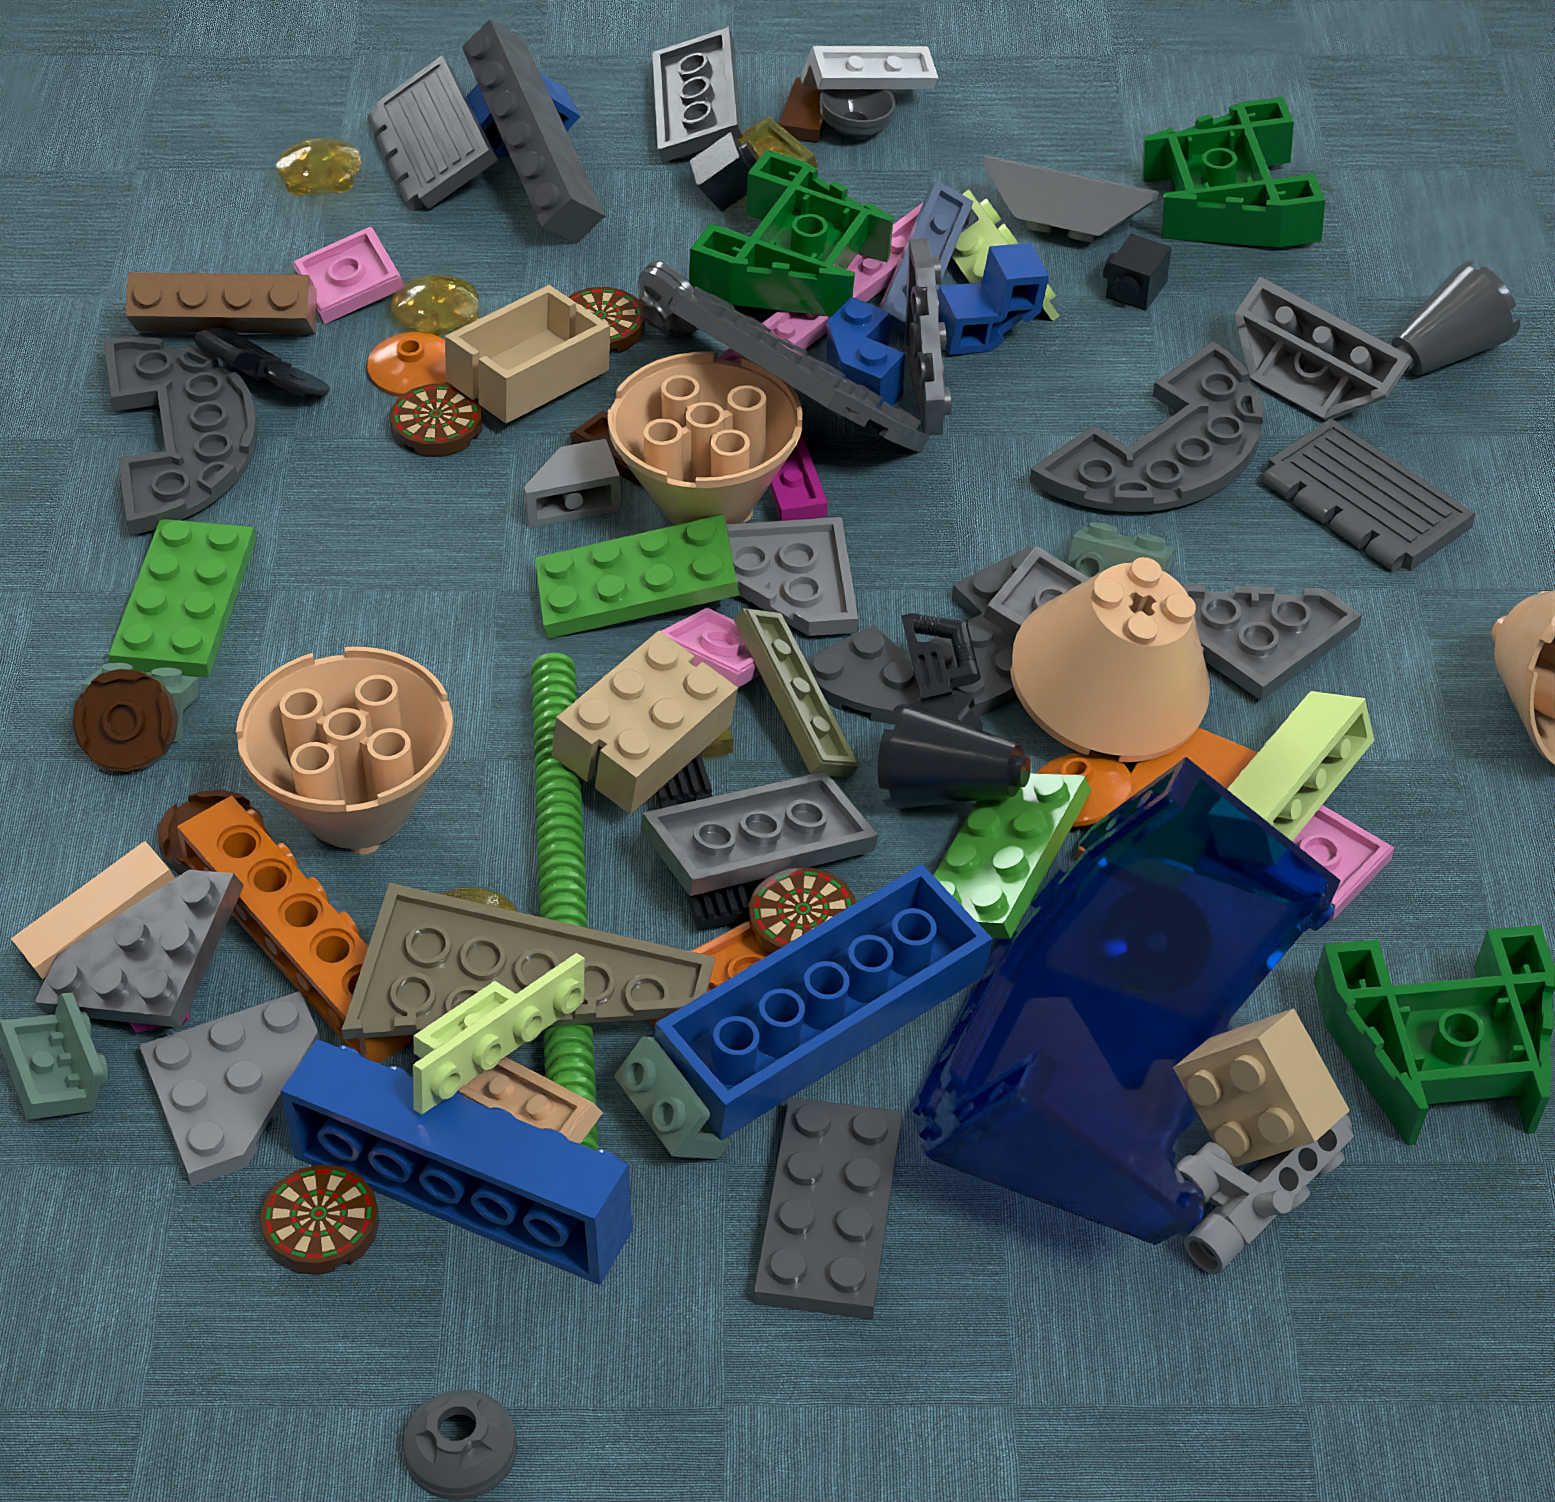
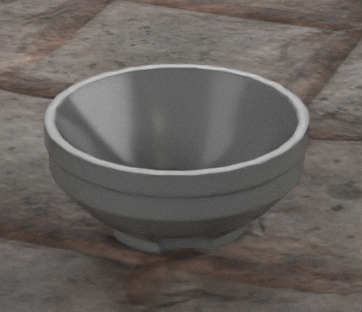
(857, 111)
(654, 291)
(464, 1466)

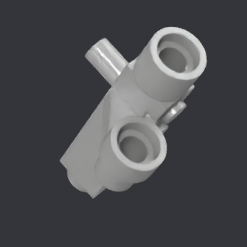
(1253, 1200)

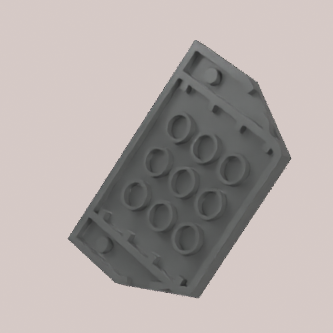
(795, 367)

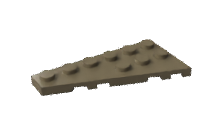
(443, 949)

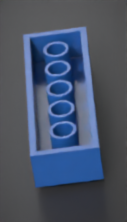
(824, 998)
(461, 1161)

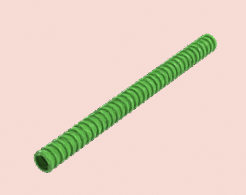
(561, 863)

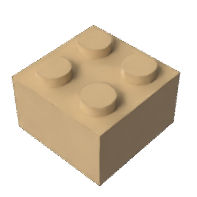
(1262, 1088)

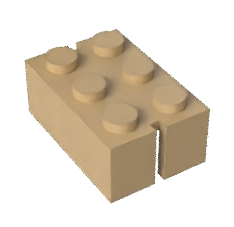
(527, 353)
(647, 718)

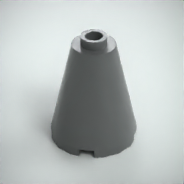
(1458, 320)

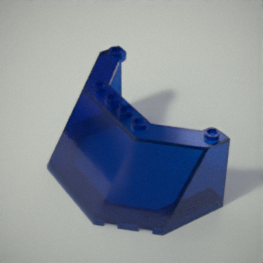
(1122, 971)

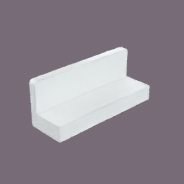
(870, 67)

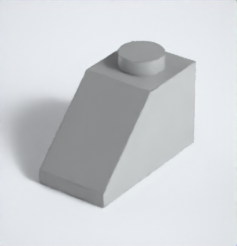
(574, 485)

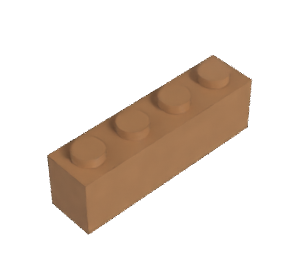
(226, 300)

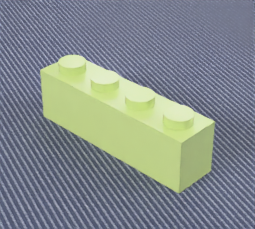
(1305, 760)

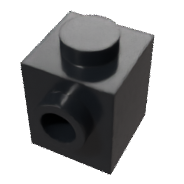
(724, 169)
(1137, 272)

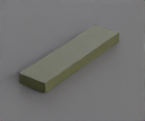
(796, 693)

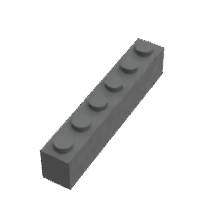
(533, 132)

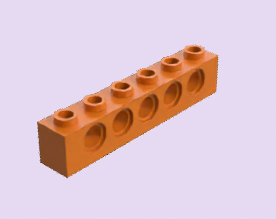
(277, 906)

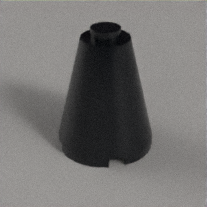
(946, 761)

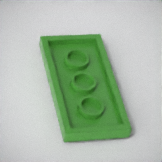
(636, 576)
(183, 597)
(1009, 849)

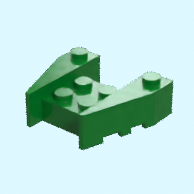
(1226, 182)
(798, 249)
(1445, 1036)

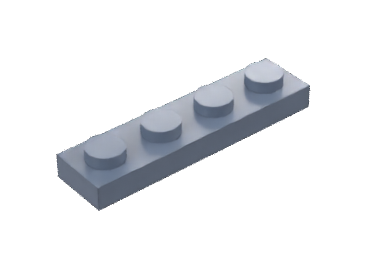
(941, 223)

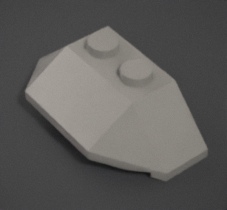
(1065, 199)
(1313, 354)

